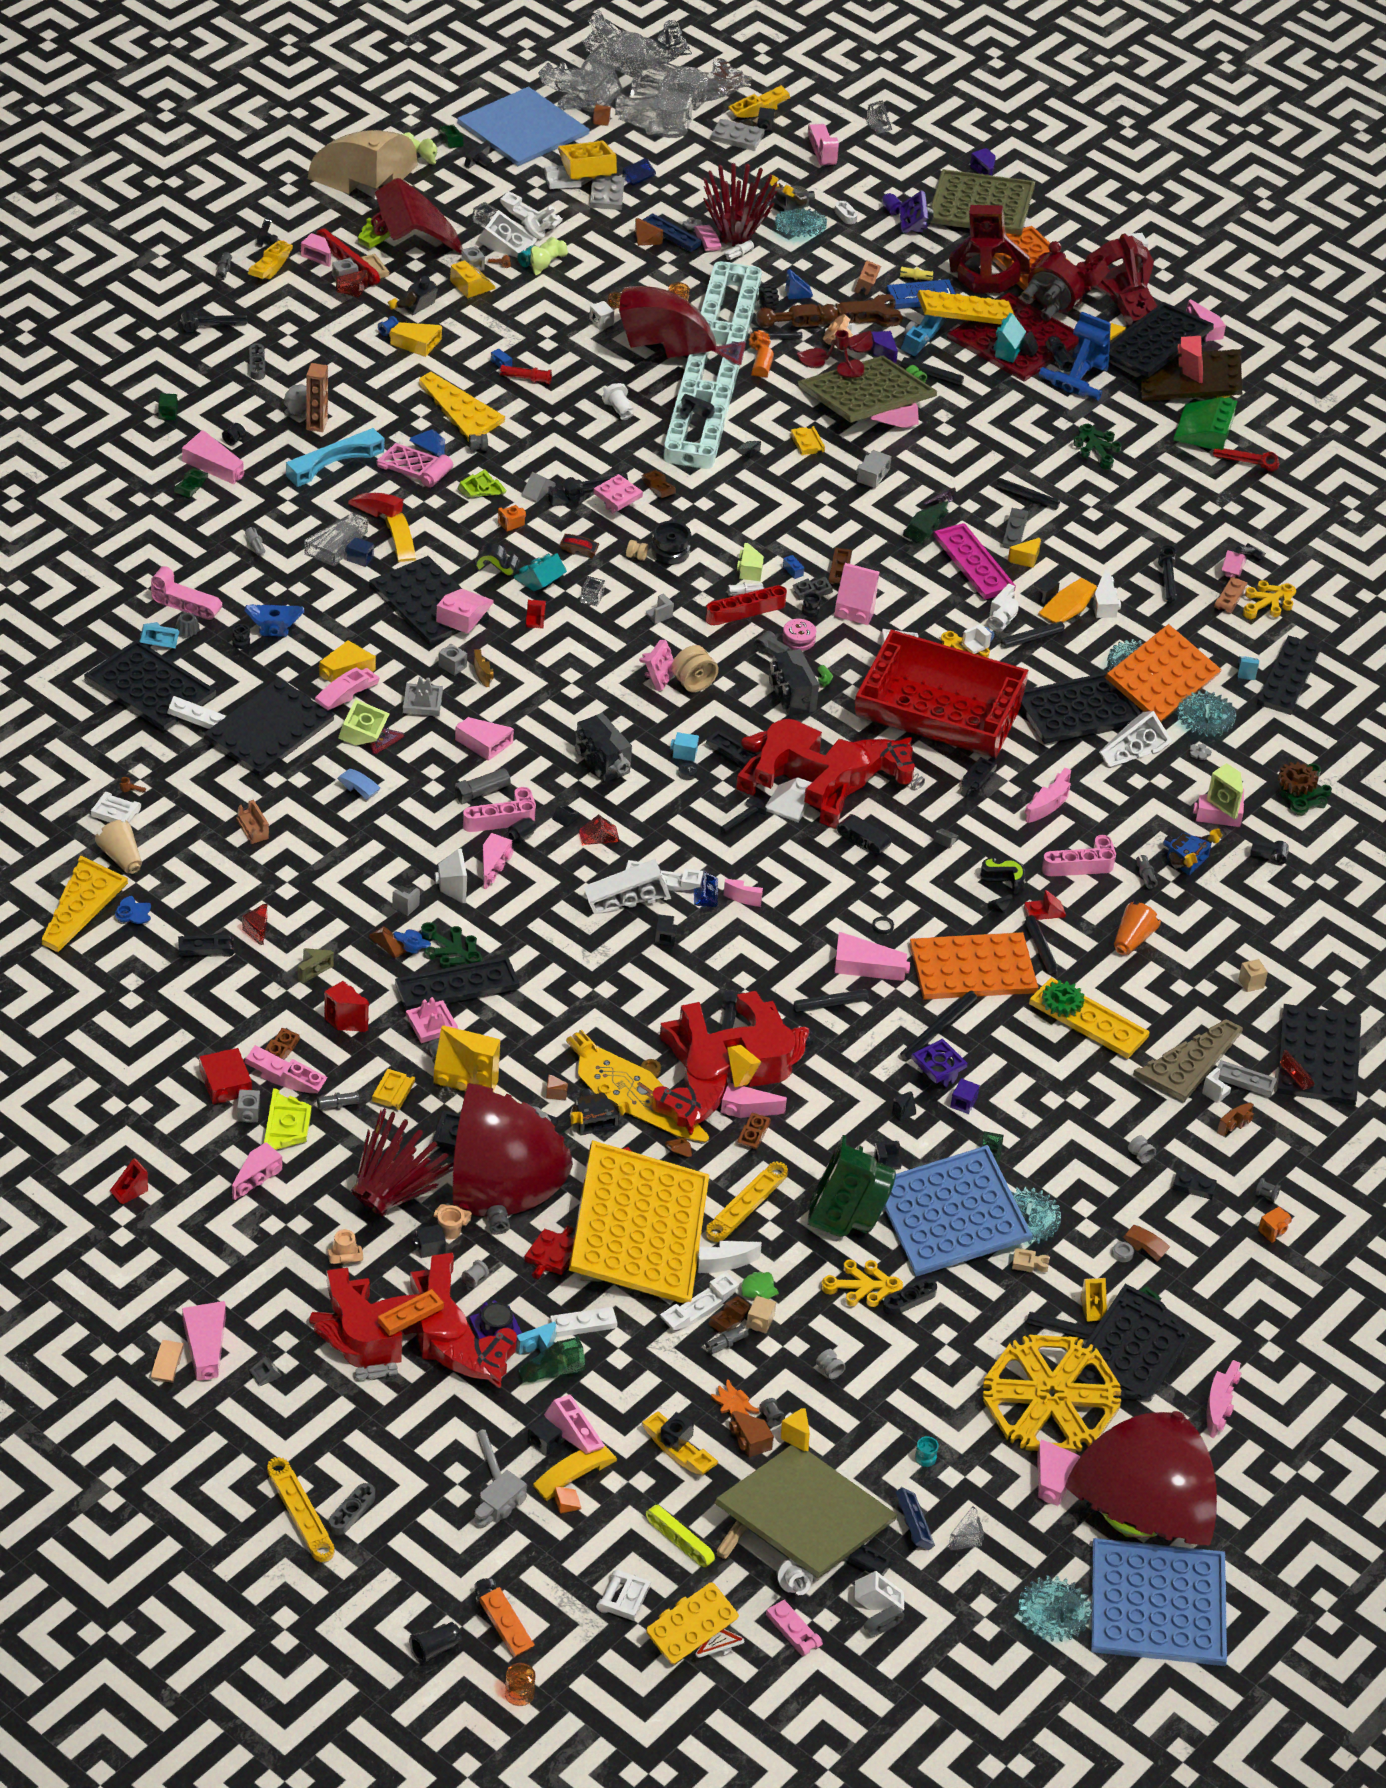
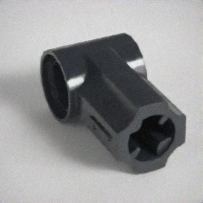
(1276, 851)

